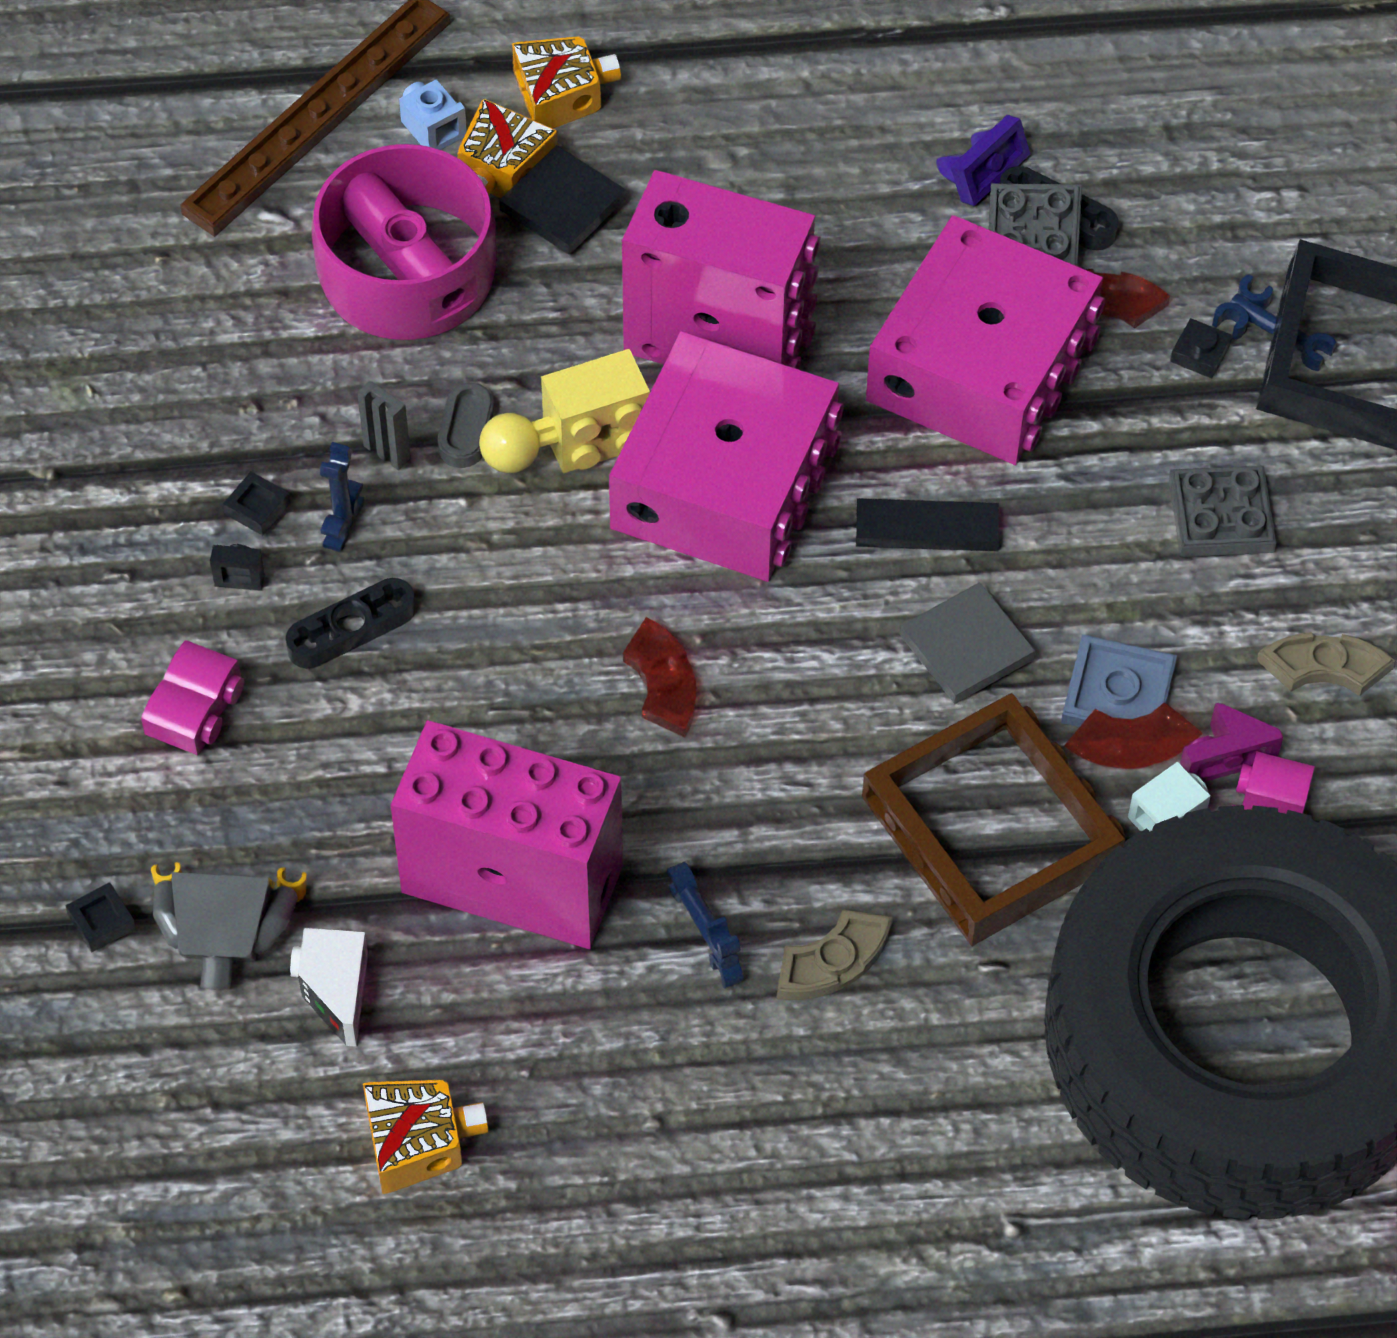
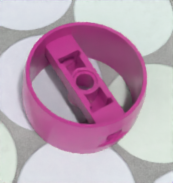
(430, 289)

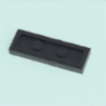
(927, 524)

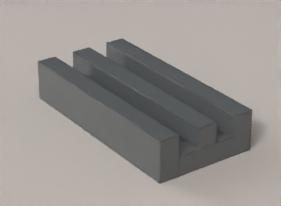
(384, 428)

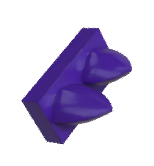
(986, 160)

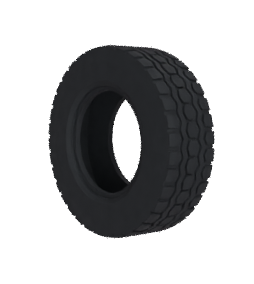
(1156, 1109)

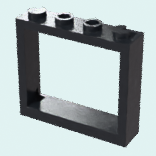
(1309, 402)

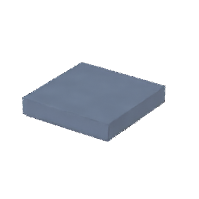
(1116, 680)

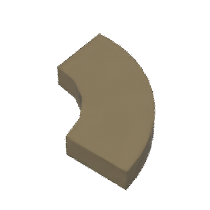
(1328, 659)
(835, 959)

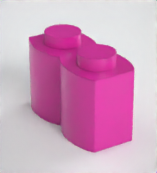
(192, 697)
(1275, 783)

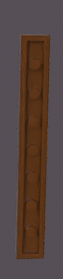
(314, 115)

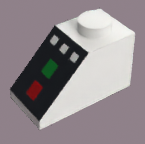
(332, 977)

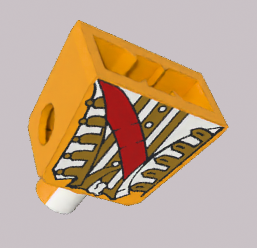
(561, 78)
(504, 146)
(418, 1130)

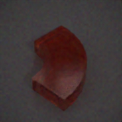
(1131, 297)
(667, 677)
(1132, 742)

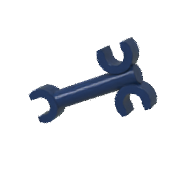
(1251, 307)
(344, 497)
(713, 930)

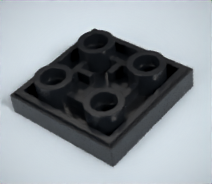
(562, 199)

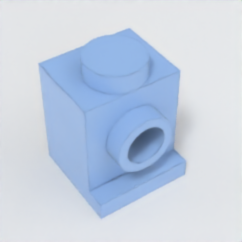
(429, 107)

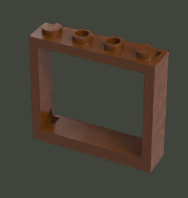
(963, 905)

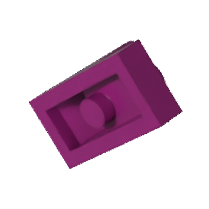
(1234, 744)

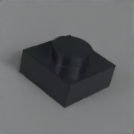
(1201, 348)
(256, 503)
(237, 567)
(100, 917)

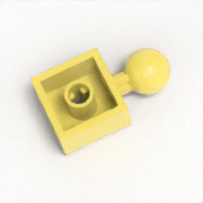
(583, 420)

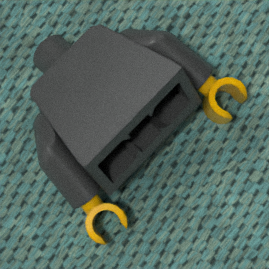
(222, 917)

